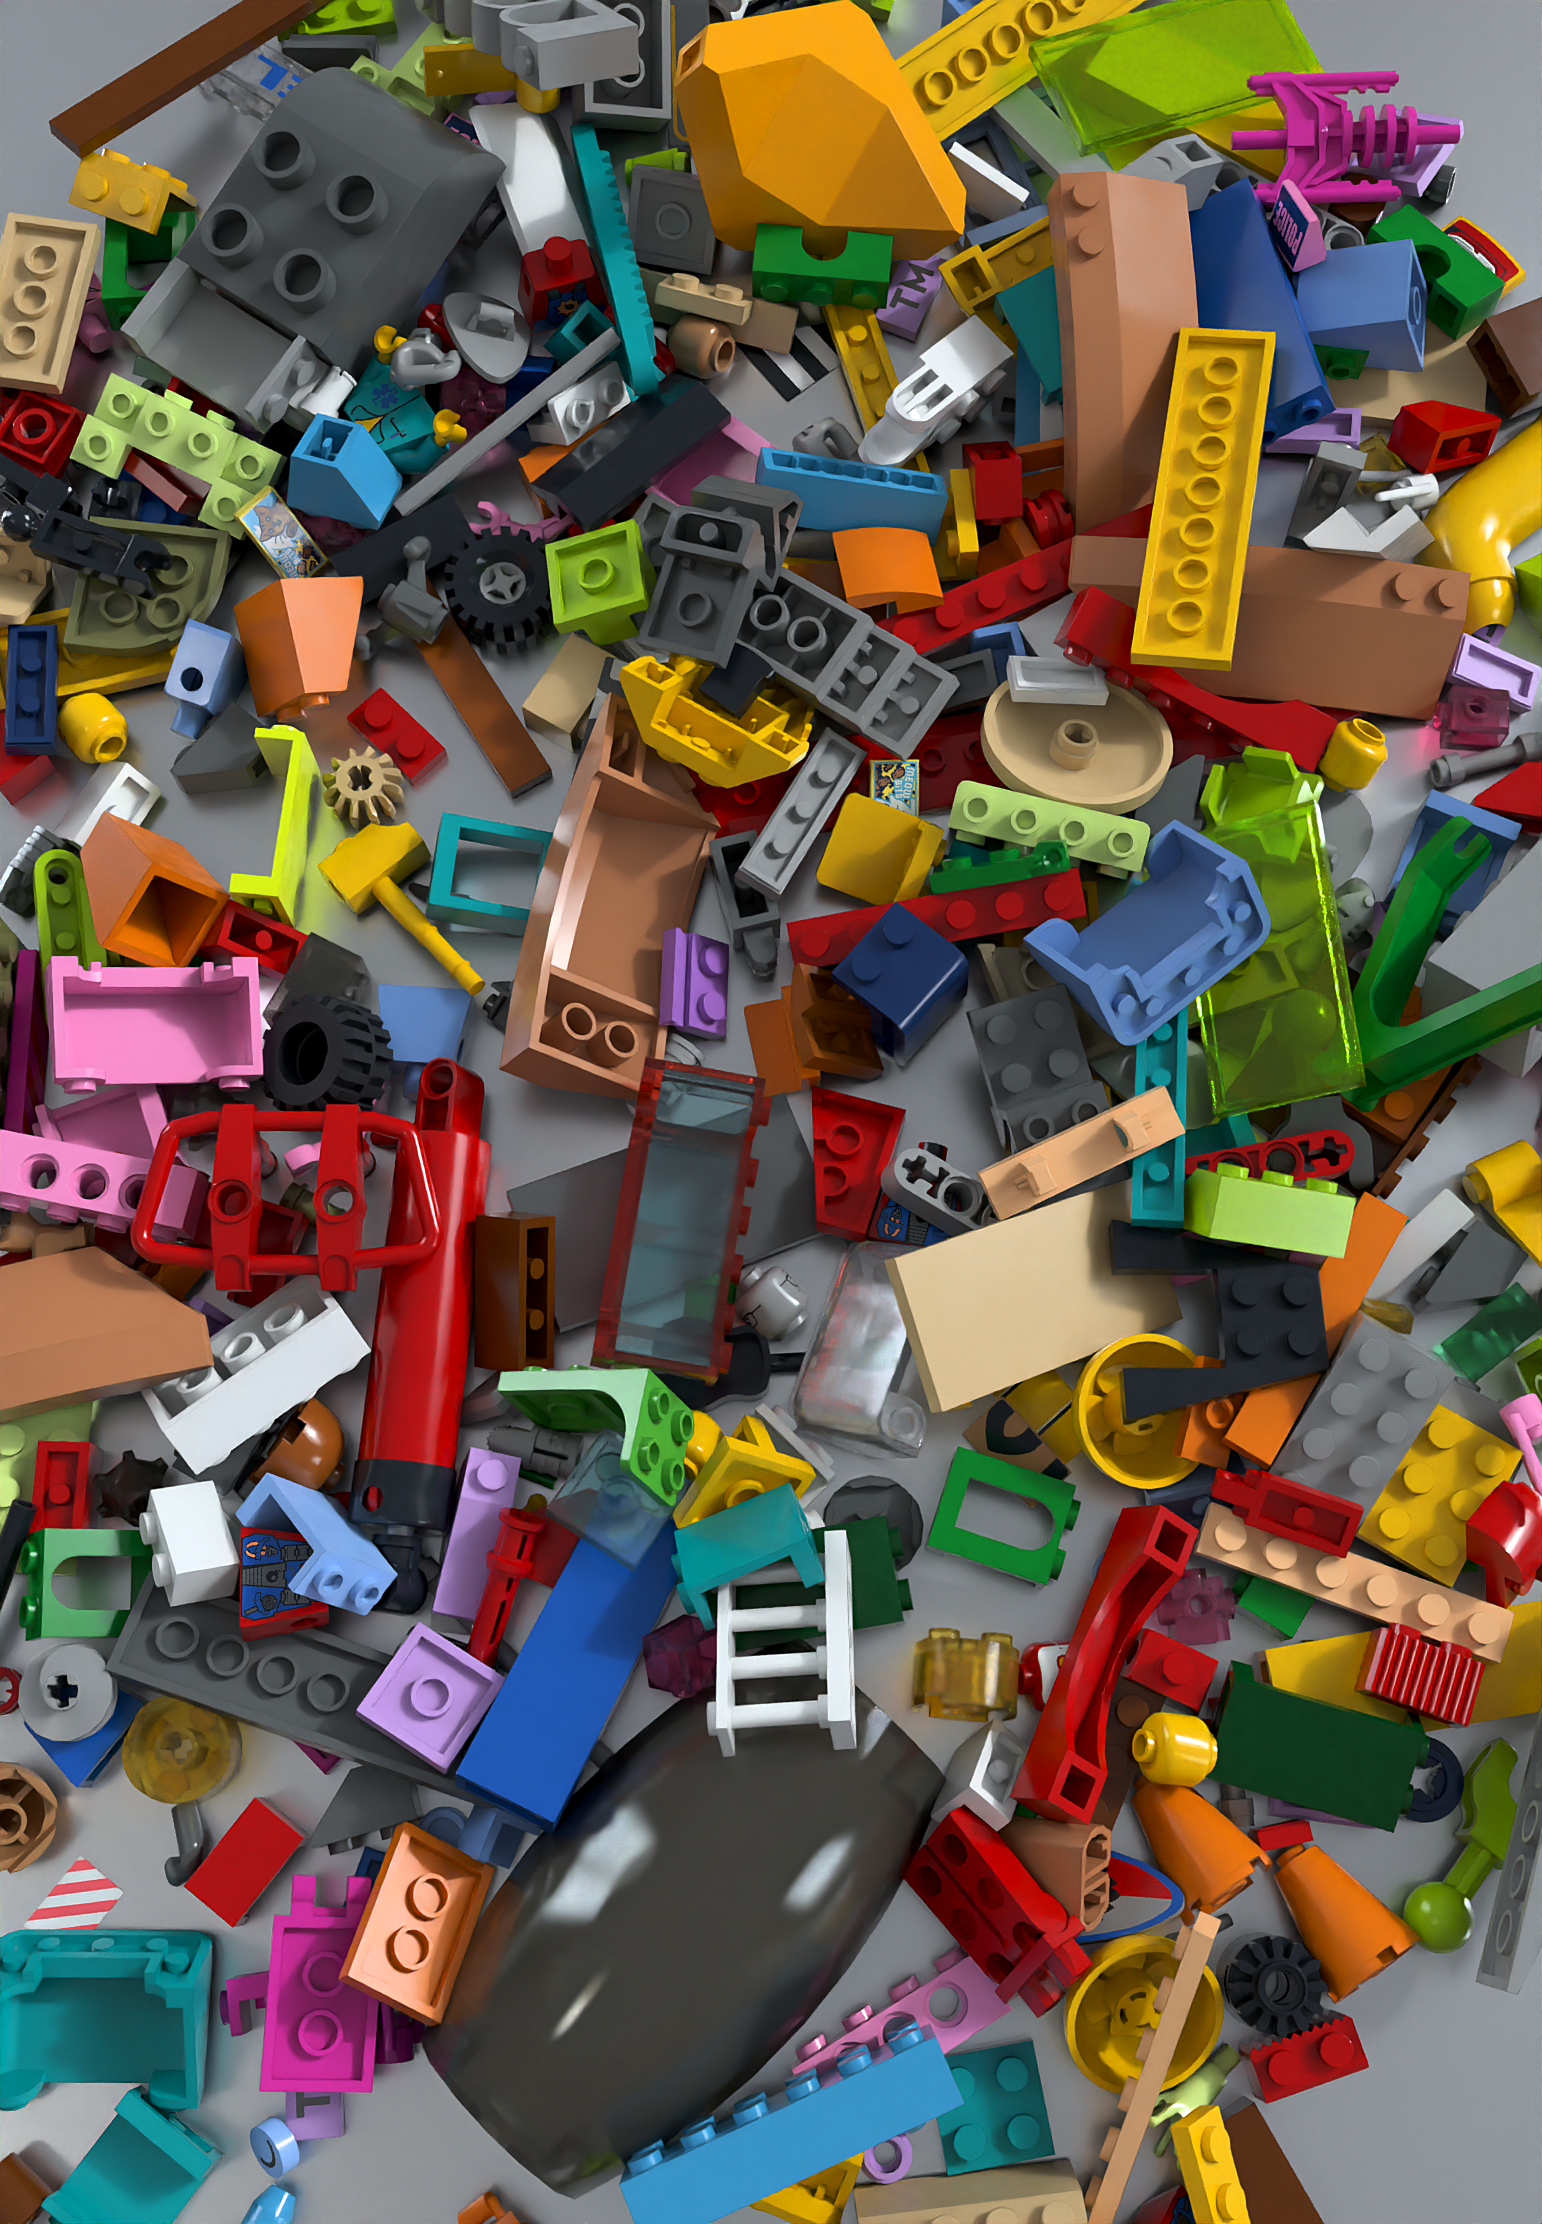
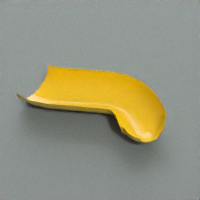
(1484, 520)

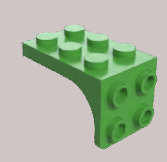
(624, 1401)

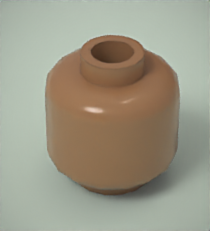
(700, 345)

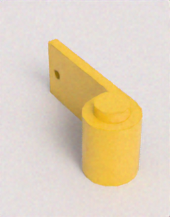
(464, 70)
(1511, 1191)

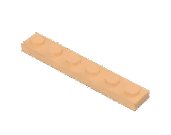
(1356, 1585)
(1156, 2052)

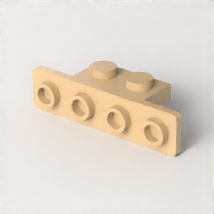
(748, 318)

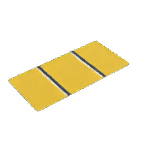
(1046, 1407)

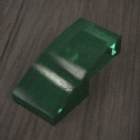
(1494, 1332)

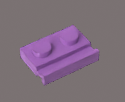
(694, 984)

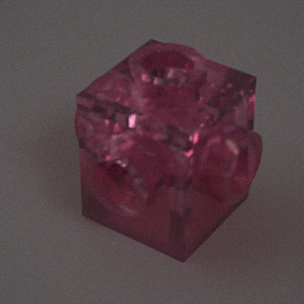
(472, 398)
(1214, 1604)

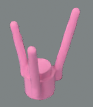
(1524, 1424)

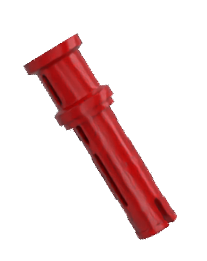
(507, 1565)

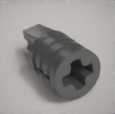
(17, 881)

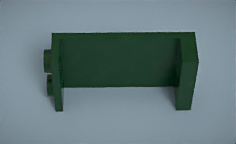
(876, 1589)
(1315, 1751)

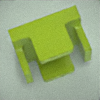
(600, 582)
(1257, 787)

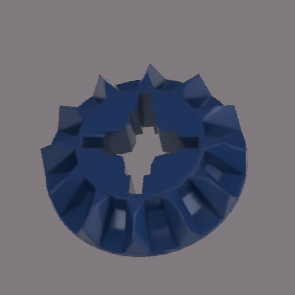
(1445, 1785)

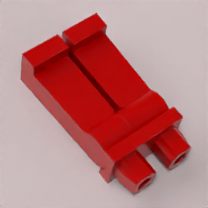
(998, 1911)

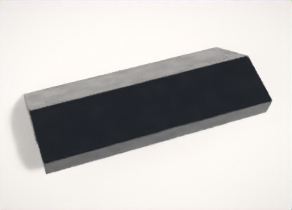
(631, 452)

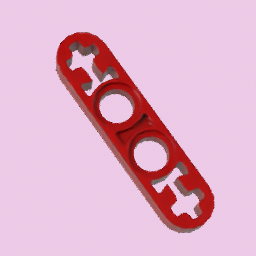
(1255, 1156)

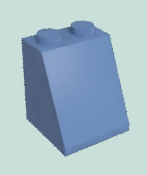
(1368, 302)

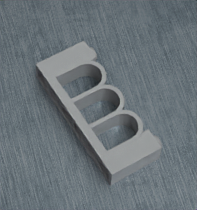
(544, 40)

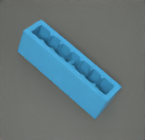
(855, 494)

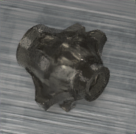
(198, 1100)
(128, 1487)

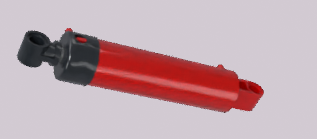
(422, 1339)

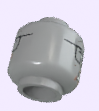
(771, 1302)

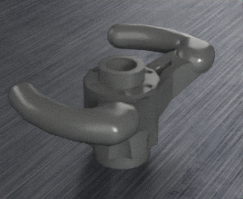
(405, 607)

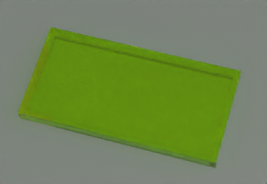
(1166, 67)
(1286, 1013)

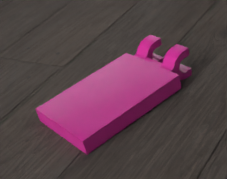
(315, 2025)

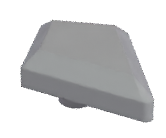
(486, 1403)

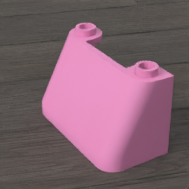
(154, 1024)

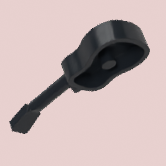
(747, 1374)

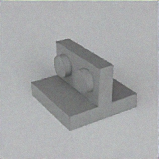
(670, 220)

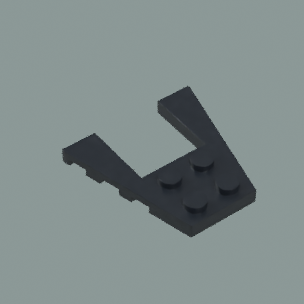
(1264, 1312)

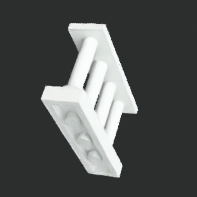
(830, 1661)

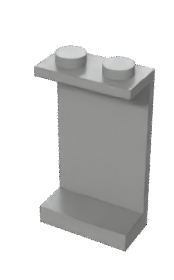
(218, 348)

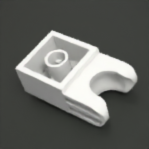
(937, 394)

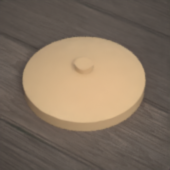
(1079, 753)

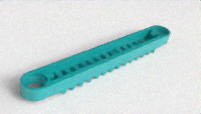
(616, 258)

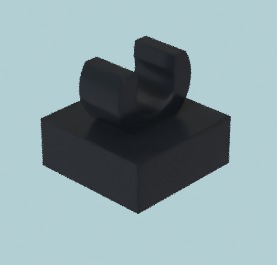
(117, 499)

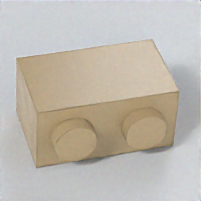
(566, 692)

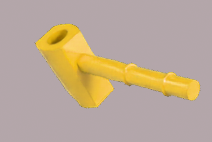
(371, 867)

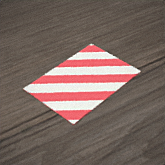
(77, 1900)

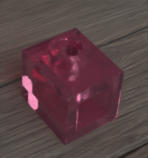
(1472, 718)
(681, 1656)

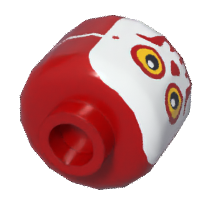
(1039, 1670)

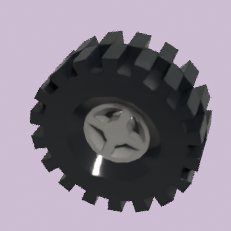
(496, 567)

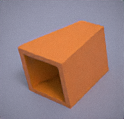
(299, 643)
(148, 894)

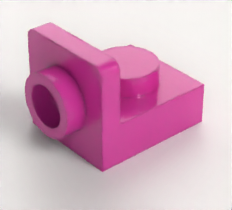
(235, 2001)

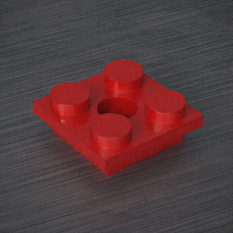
(51, 449)

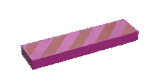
(27, 1047)

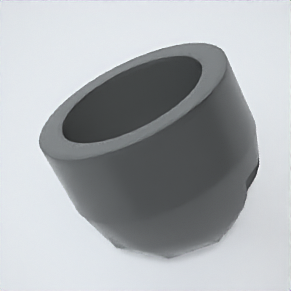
(1441, 184)

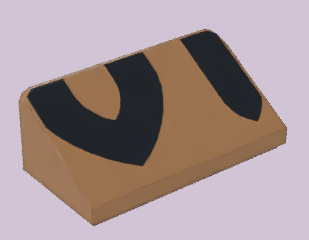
(1008, 1437)

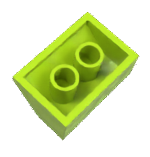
(1268, 1210)

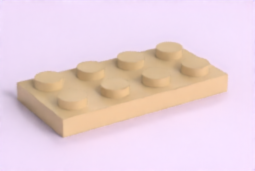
(42, 297)

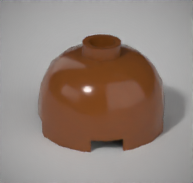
(306, 1449)

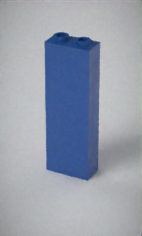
(1248, 289)
(568, 1681)

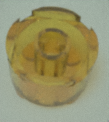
(965, 1676)
(151, 1758)

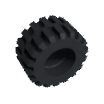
(298, 1047)

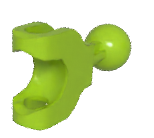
(1443, 1909)

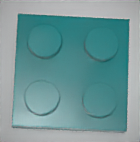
(1002, 2109)

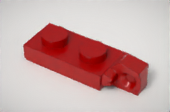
(1290, 1509)

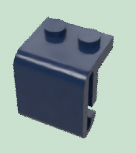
(906, 981)

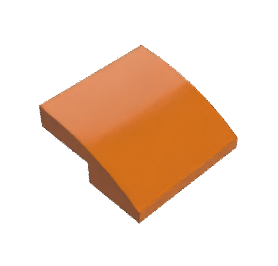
(887, 567)

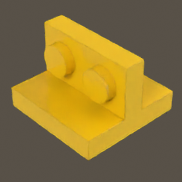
(741, 1470)

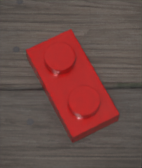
(395, 732)

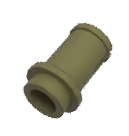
(301, 1200)

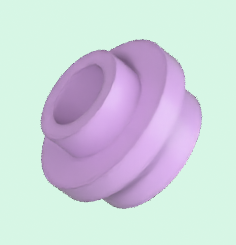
(893, 2170)

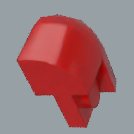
(1507, 1541)

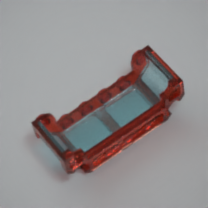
(680, 1221)

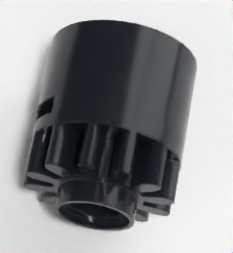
(1243, 1978)

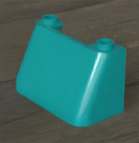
(105, 2012)

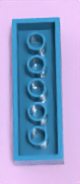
(792, 2133)

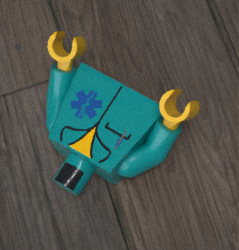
(397, 418)

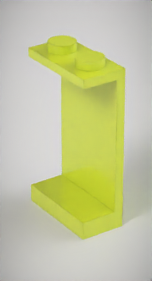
(278, 896)

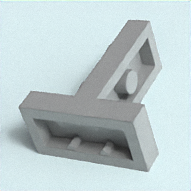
(1324, 489)

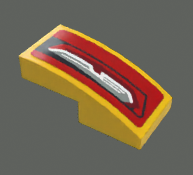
(1486, 251)

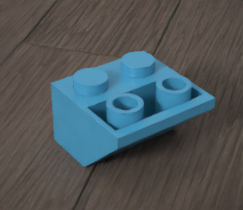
(342, 474)

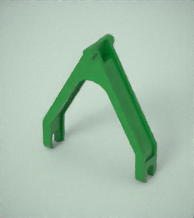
(1405, 1054)

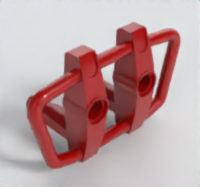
(245, 1157)

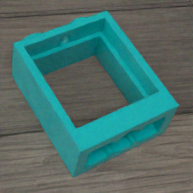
(471, 912)

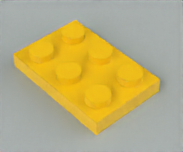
(1434, 1494)

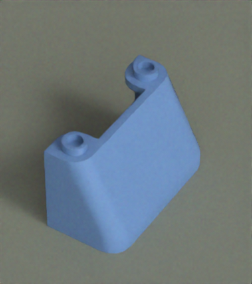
(1162, 939)

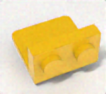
(126, 191)
(879, 852)

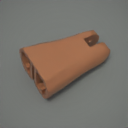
(1065, 1862)

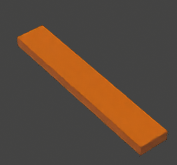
(1270, 1413)

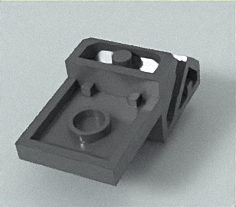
(713, 562)
(1038, 1074)

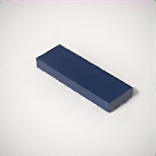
(31, 690)

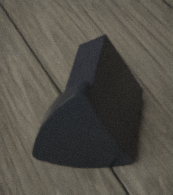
(738, 684)

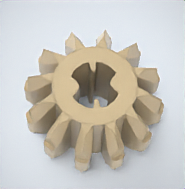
(357, 771)

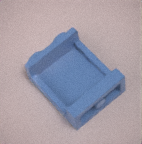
(1431, 816)

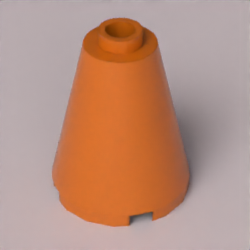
(1196, 1846)
(1340, 1920)

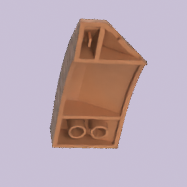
(1121, 307)
(1316, 625)
(593, 943)
(88, 1331)

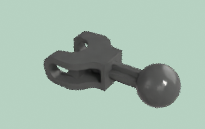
(1318, 1115)

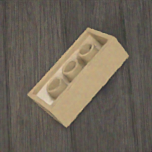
(988, 2196)

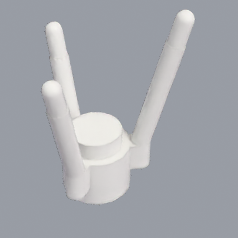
(1416, 490)

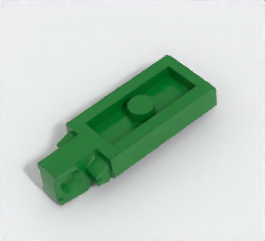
(1003, 867)

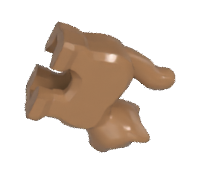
(26, 1234)

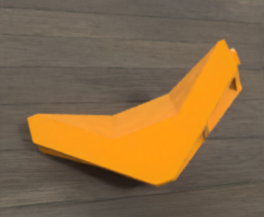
(815, 131)

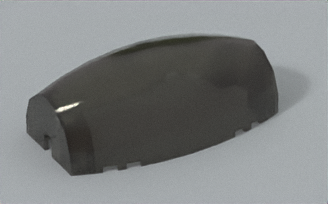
(677, 1928)

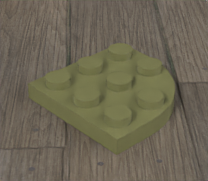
(121, 624)

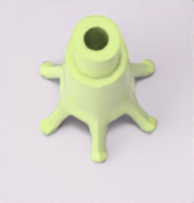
(1196, 2090)

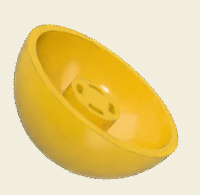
(1138, 1451)
(1115, 2002)

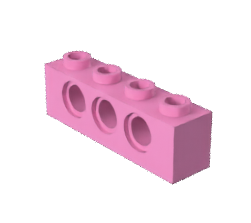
(77, 1167)
(910, 1999)

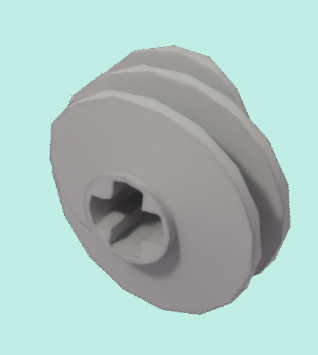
(60, 1718)

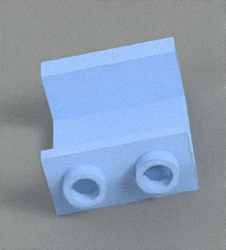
(345, 1563)

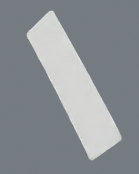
(1419, 1241)

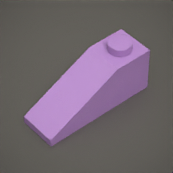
(483, 1488)

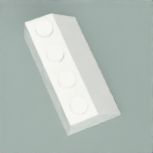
(261, 1369)

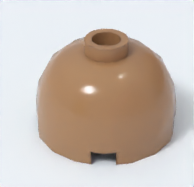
(25, 1816)

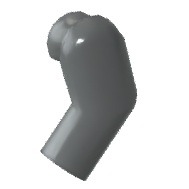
(190, 1844)

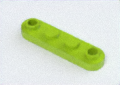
(58, 910)

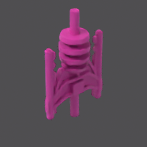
(1322, 135)

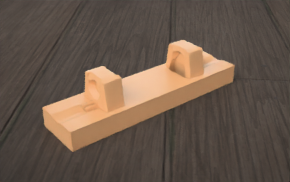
(1080, 1152)

